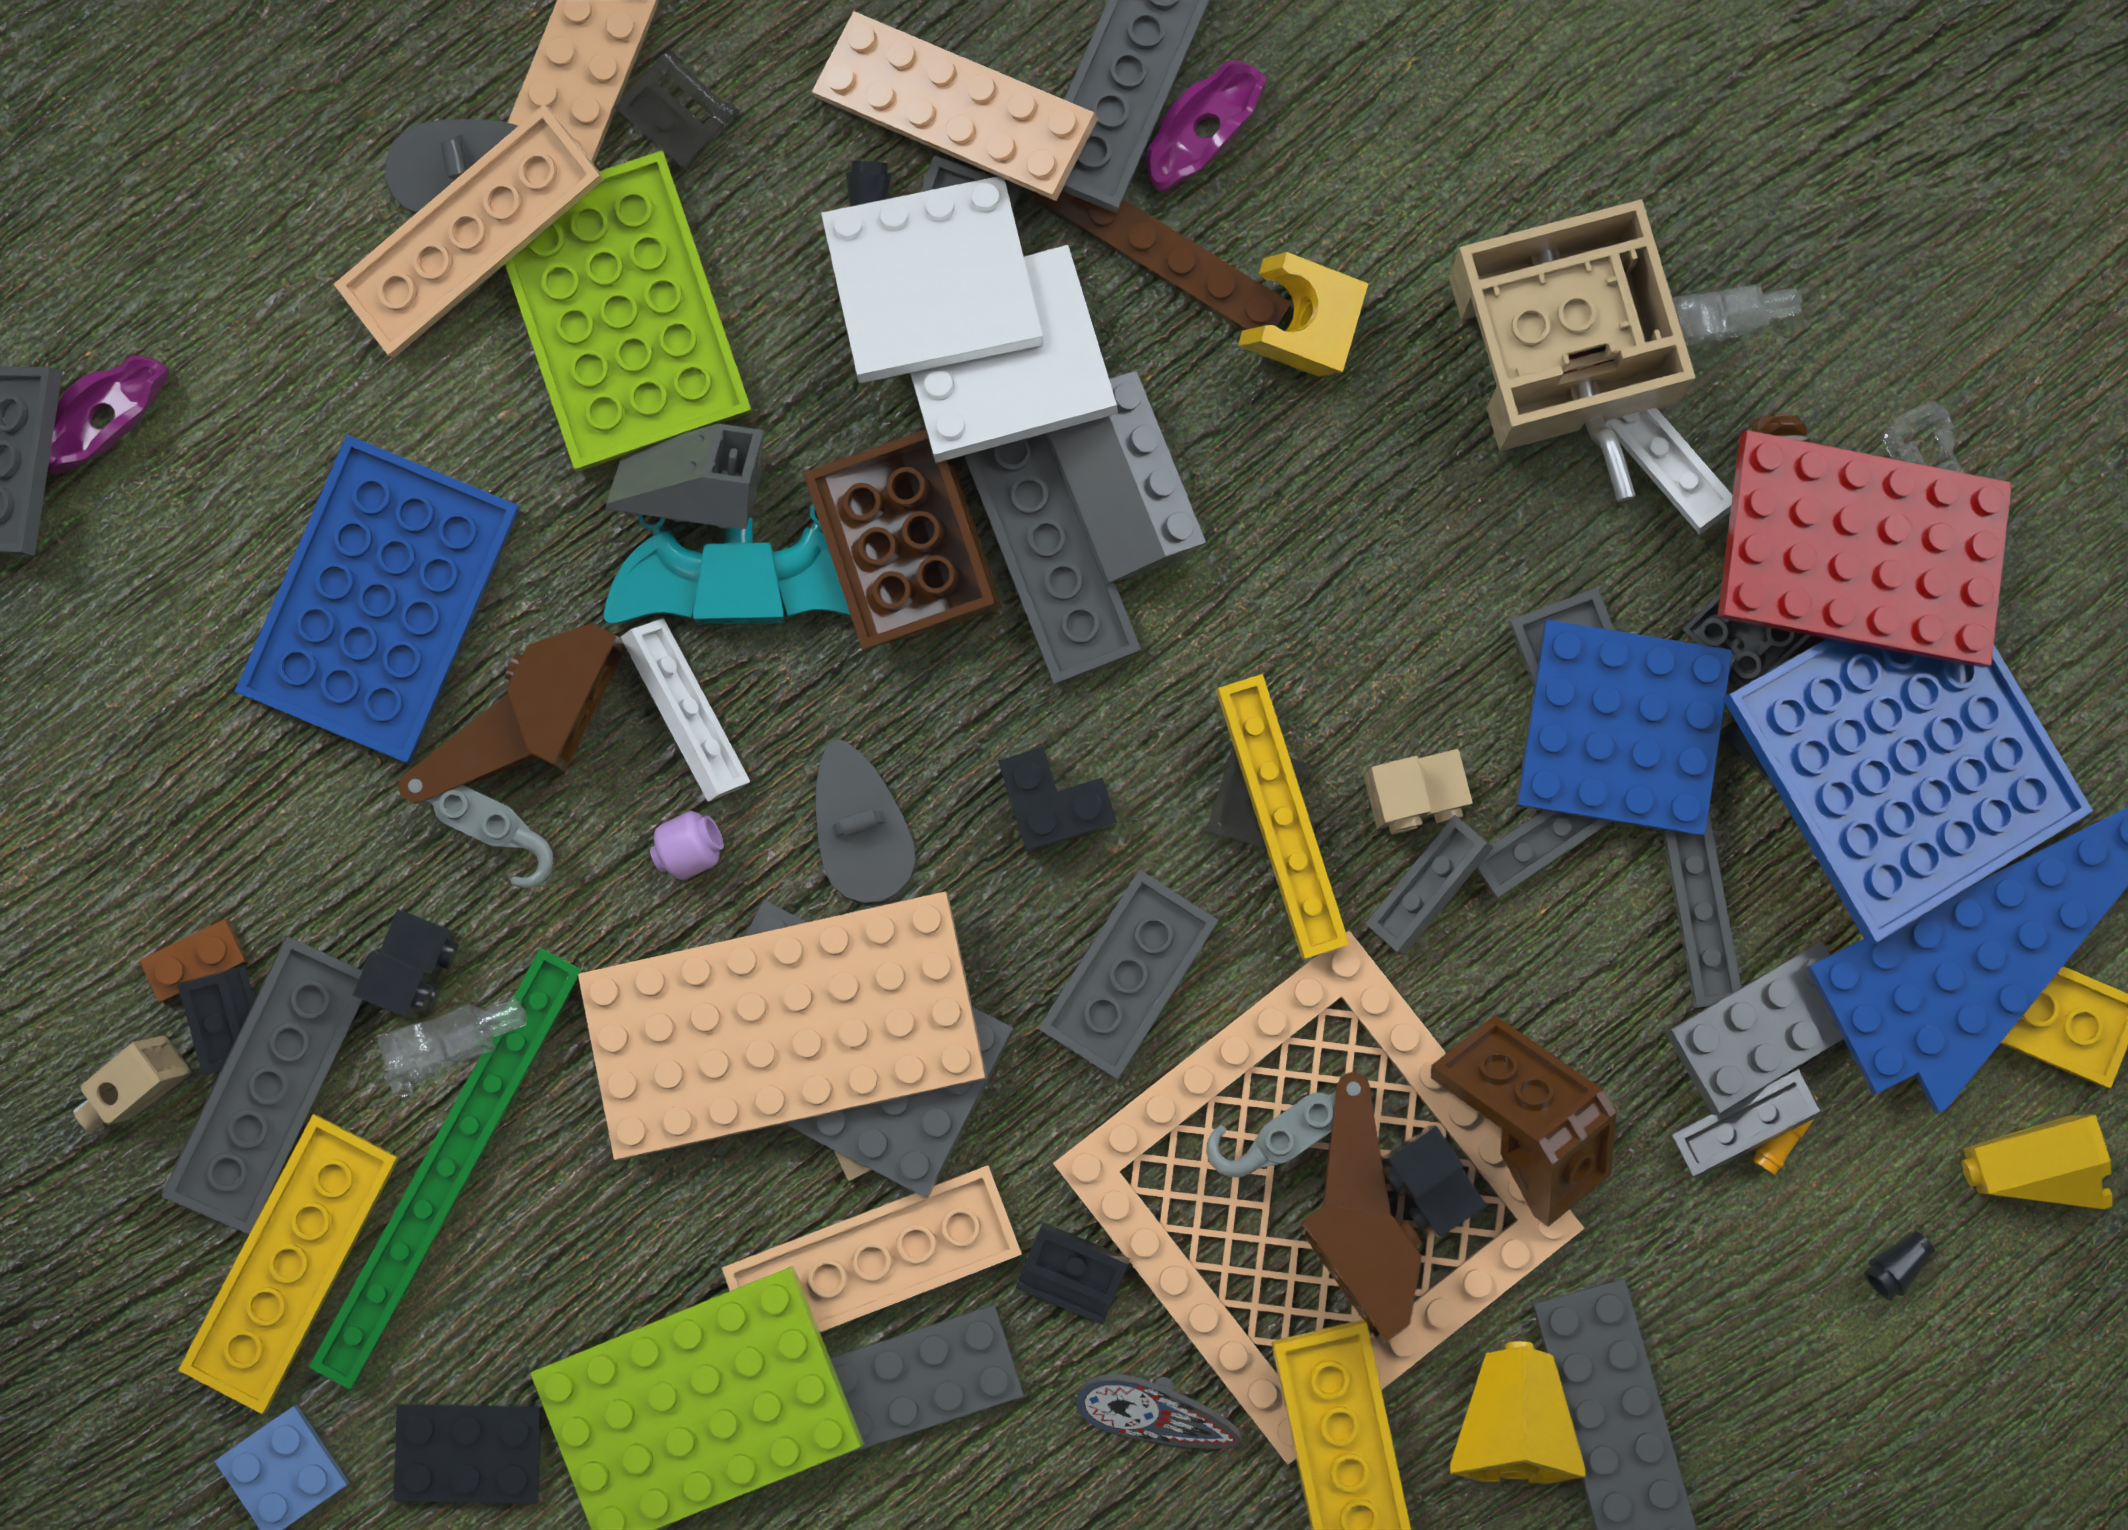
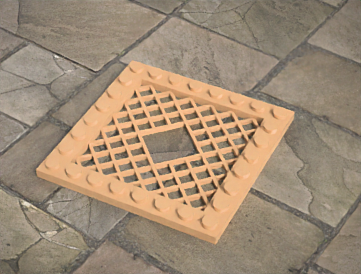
(1437, 1313)

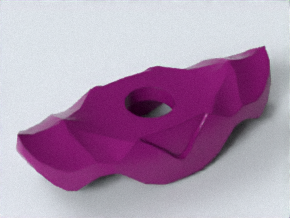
(1226, 96)
(125, 388)

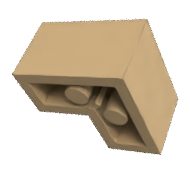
(1417, 789)

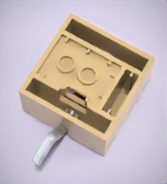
(1554, 298)

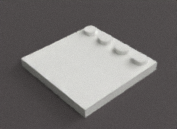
(931, 279)
(1023, 390)

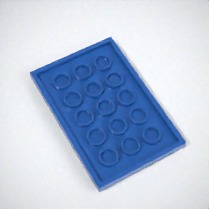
(378, 599)

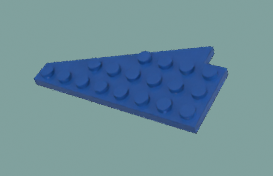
(1966, 971)

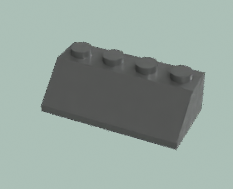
(1126, 486)

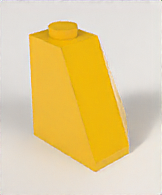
(2044, 1163)
(1518, 1422)

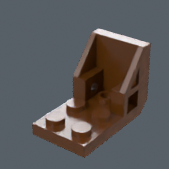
(1550, 1116)

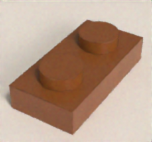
(192, 957)

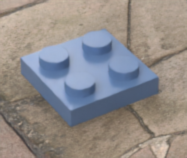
(282, 1471)

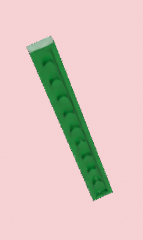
(443, 1174)

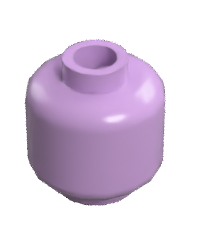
(686, 845)

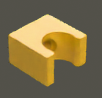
(1322, 321)

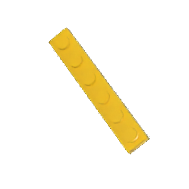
(1282, 816)

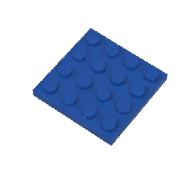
(1624, 728)

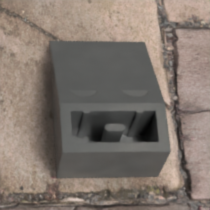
(693, 477)
(1753, 646)

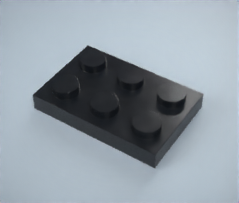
(467, 1453)

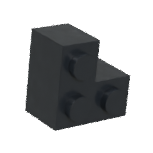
(1050, 815)
(408, 966)
(1433, 1180)

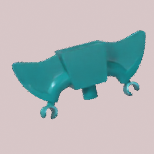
(727, 581)

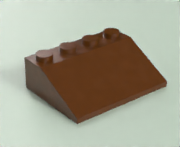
(902, 541)

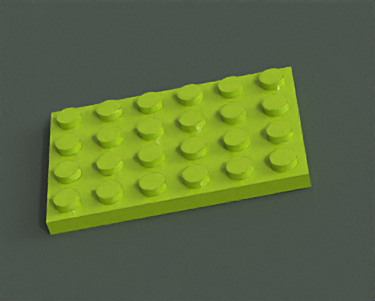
(626, 319)
(698, 1407)

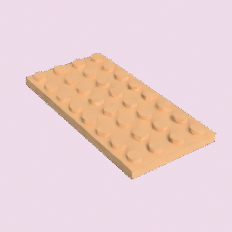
(781, 1026)

